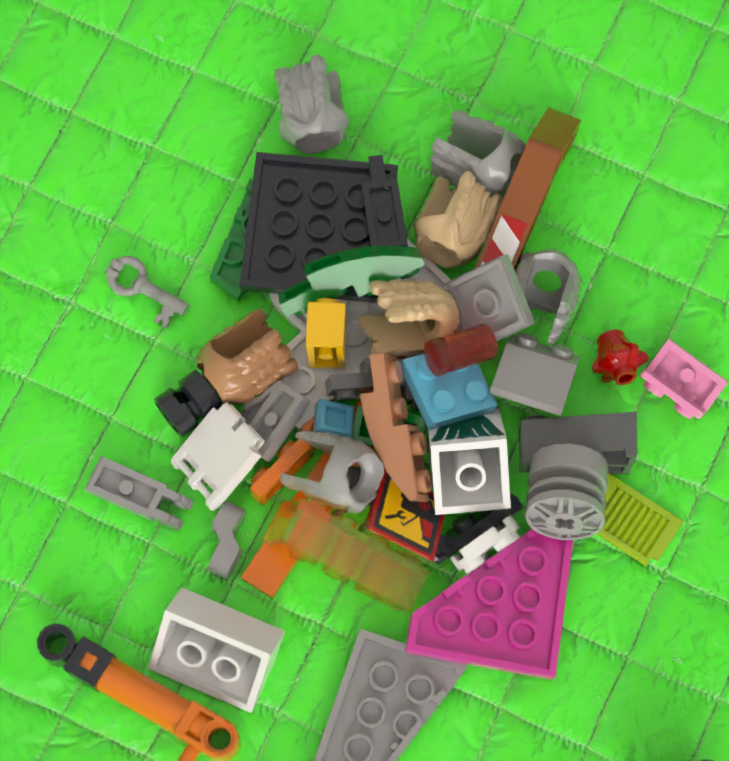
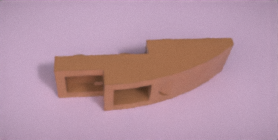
(396, 443)

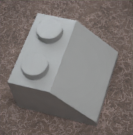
(535, 373)

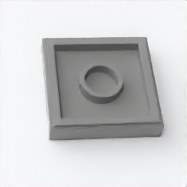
(492, 298)

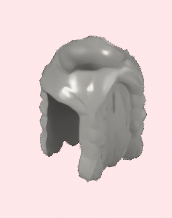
(311, 106)
(478, 148)
(559, 301)
(334, 487)

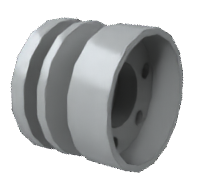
(567, 492)

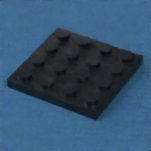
(300, 214)

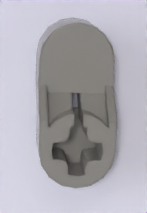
(226, 527)

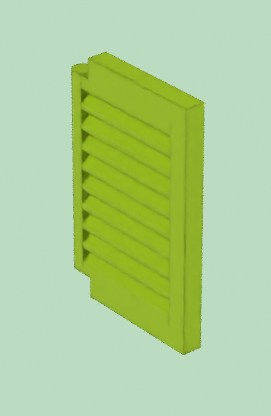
(636, 523)

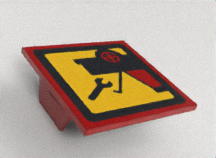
(405, 521)

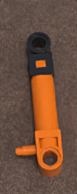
(107, 674)

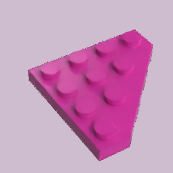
(502, 612)

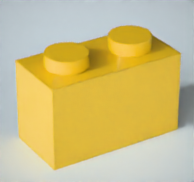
(326, 334)

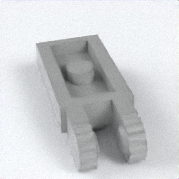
(135, 492)

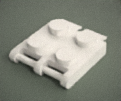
(220, 452)

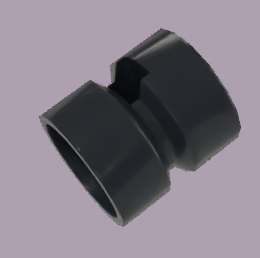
(187, 403)

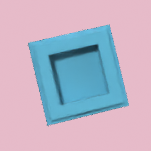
(333, 418)

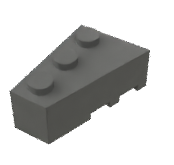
(609, 434)

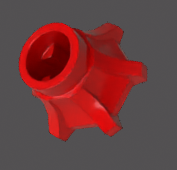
(617, 358)

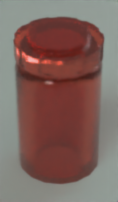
(460, 349)

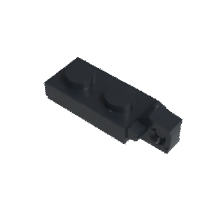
(383, 205)
(469, 527)

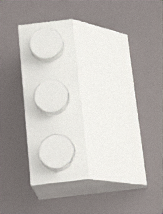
(215, 649)

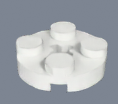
(476, 552)

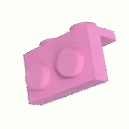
(683, 380)

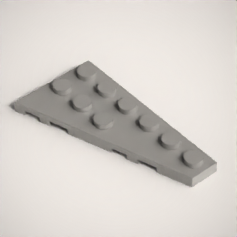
(384, 700)

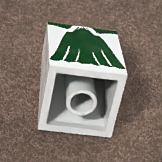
(470, 465)

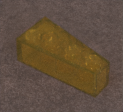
(347, 553)

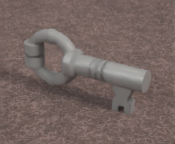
(141, 284)

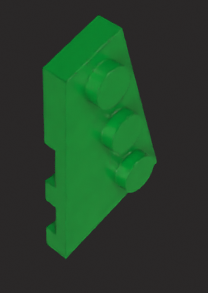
(228, 266)

